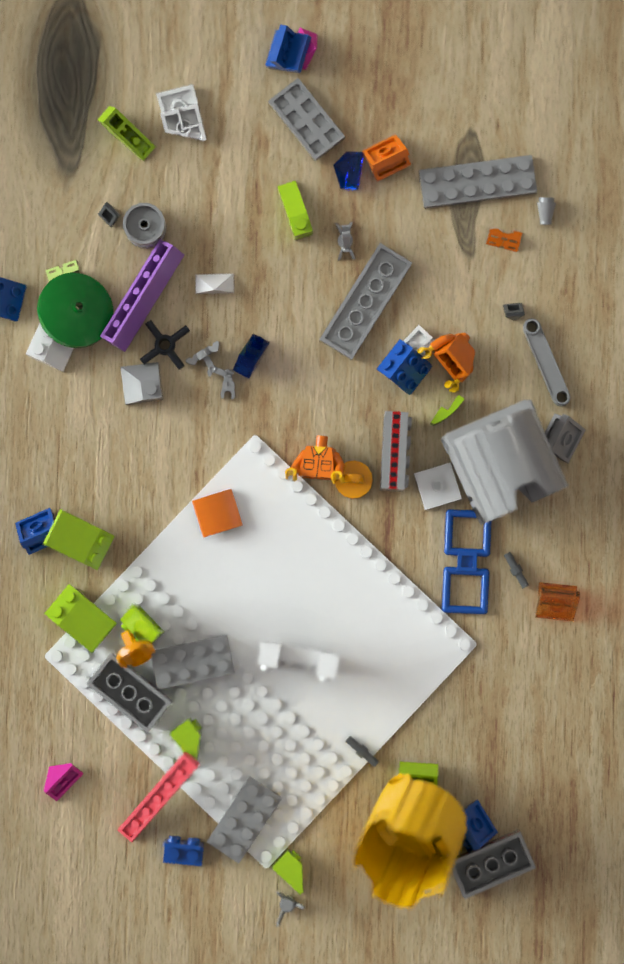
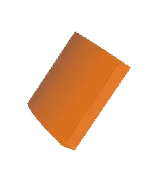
(217, 513)

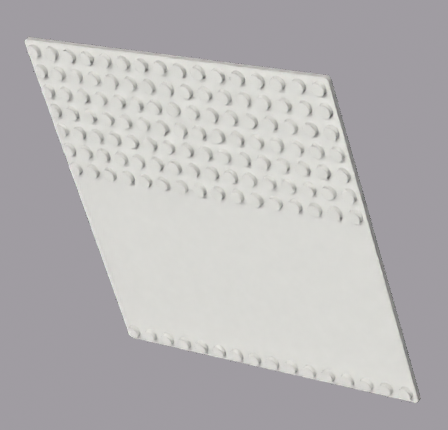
(287, 579)

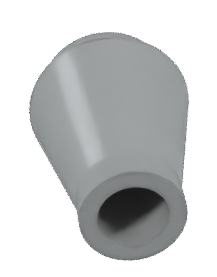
(546, 209)

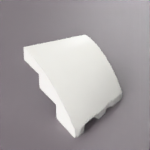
(181, 112)

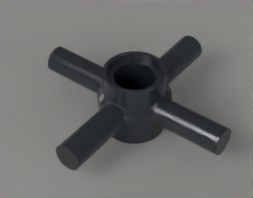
(159, 338)

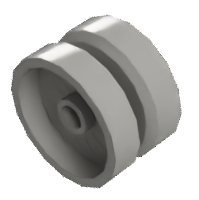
(139, 215)

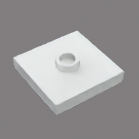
(437, 486)

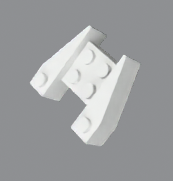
(272, 652)

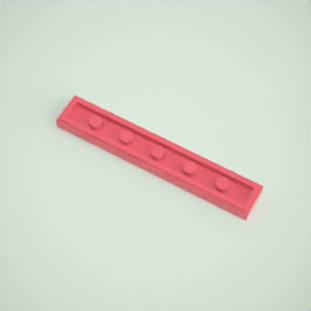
(158, 796)

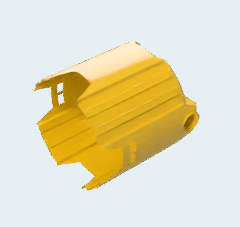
(411, 841)

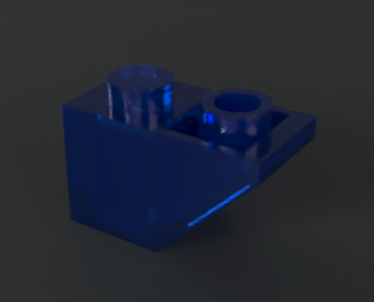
(250, 356)

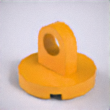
(356, 480)
(135, 652)

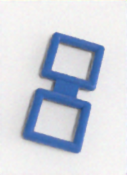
(465, 564)

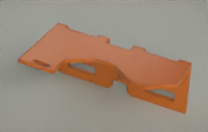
(515, 236)

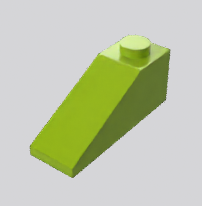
(126, 132)
(295, 210)

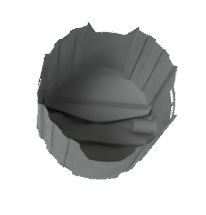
(501, 456)

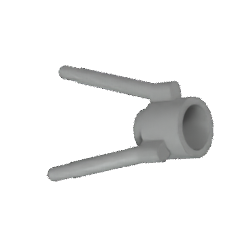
(287, 904)

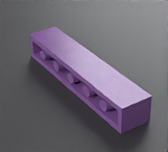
(142, 295)

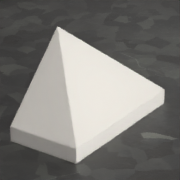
(214, 283)

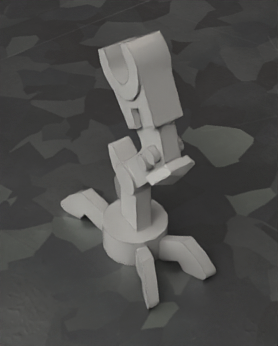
(345, 239)
(228, 384)

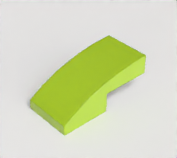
(443, 414)

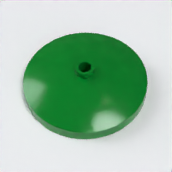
(63, 320)

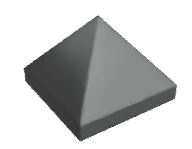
(109, 214)
(513, 311)

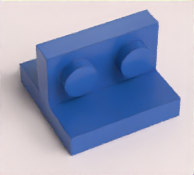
(288, 50)
(34, 530)
(479, 827)

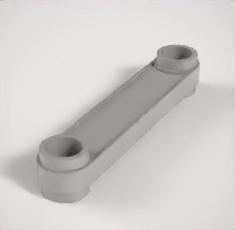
(546, 362)

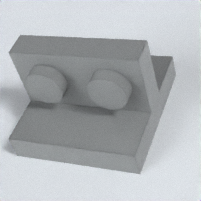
(564, 436)

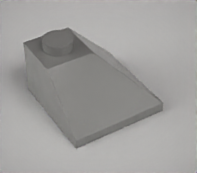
(141, 383)

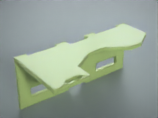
(73, 269)

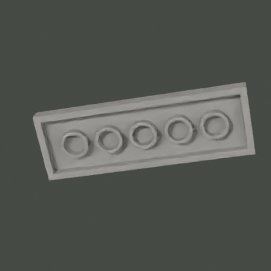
(477, 181)
(365, 301)

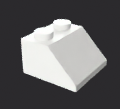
(48, 351)

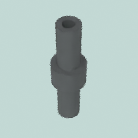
(516, 570)
(362, 751)

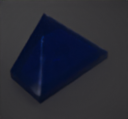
(349, 170)

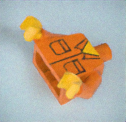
(454, 355)
(318, 463)

